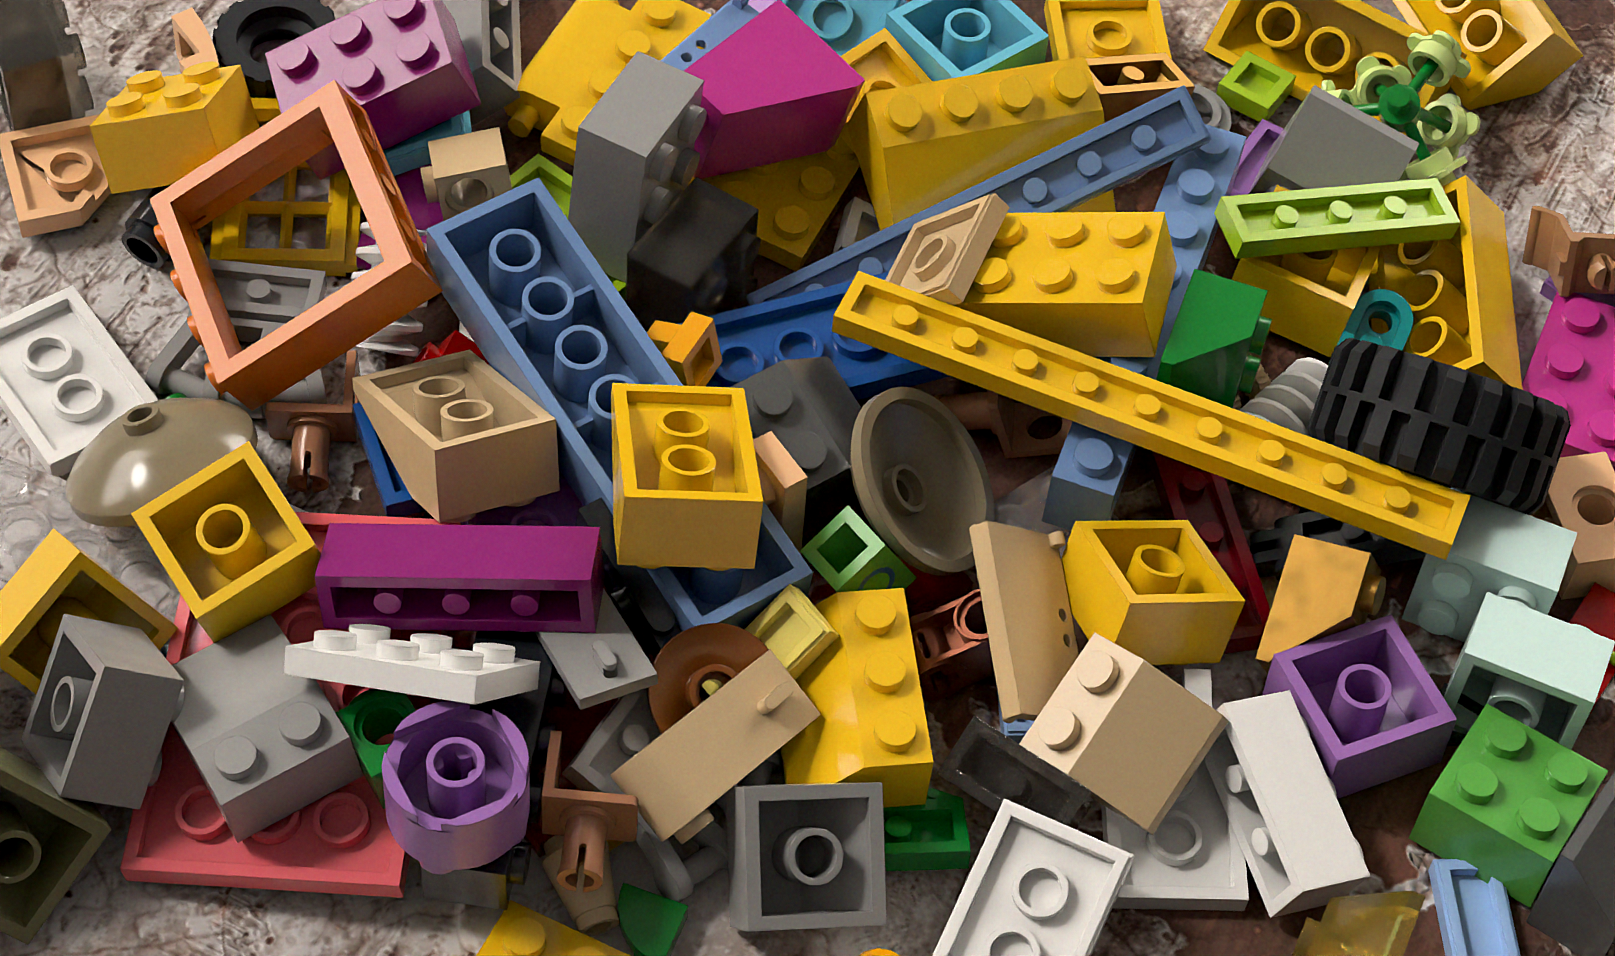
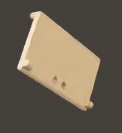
(1024, 614)

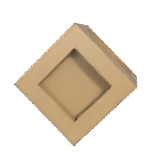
(466, 171)

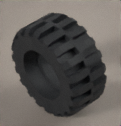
(1440, 423)

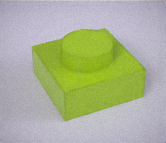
(1255, 87)

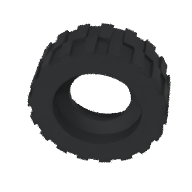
(260, 21)

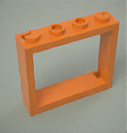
(339, 320)

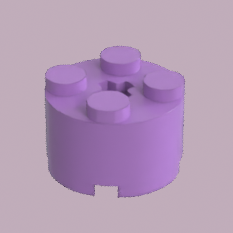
(456, 786)

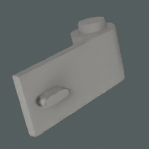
(599, 663)

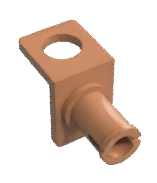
(1006, 420)
(312, 430)
(584, 821)

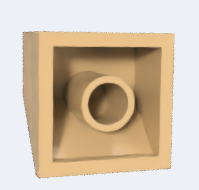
(1124, 732)

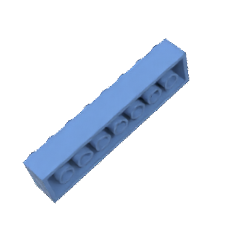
(562, 339)

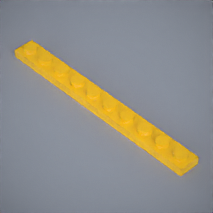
(1152, 414)

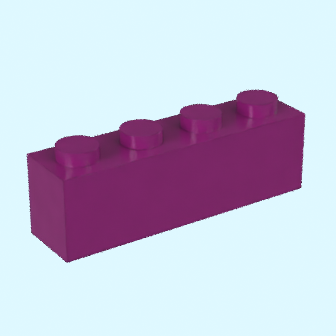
(461, 577)

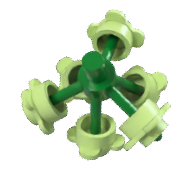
(1395, 99)

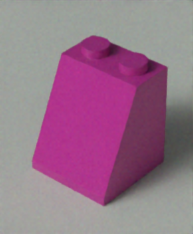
(771, 94)

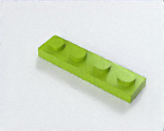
(1336, 218)

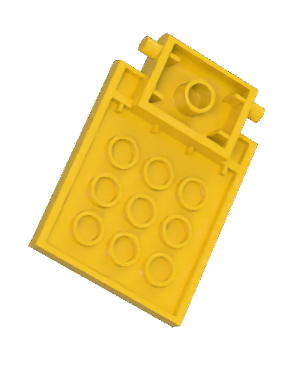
(590, 52)

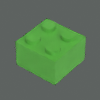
(1508, 803)

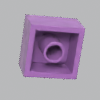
(1365, 704)

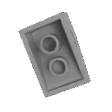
(259, 734)

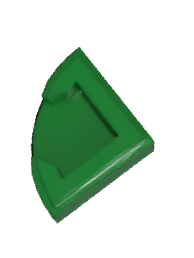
(650, 921)

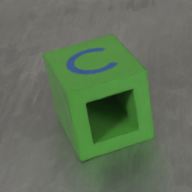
(855, 557)

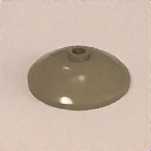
(151, 453)
(919, 480)

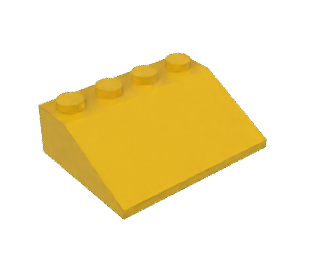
(959, 131)

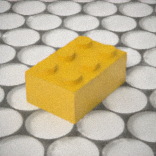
(1079, 279)

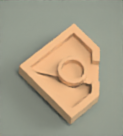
(54, 175)

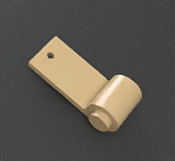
(715, 748)

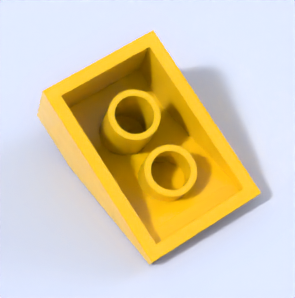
(684, 477)

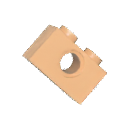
(1584, 502)

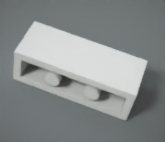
(1283, 806)

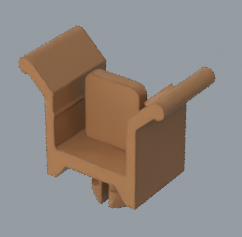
(1573, 259)

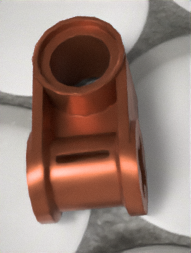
(953, 645)

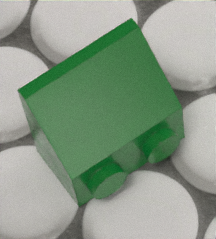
(1214, 339)

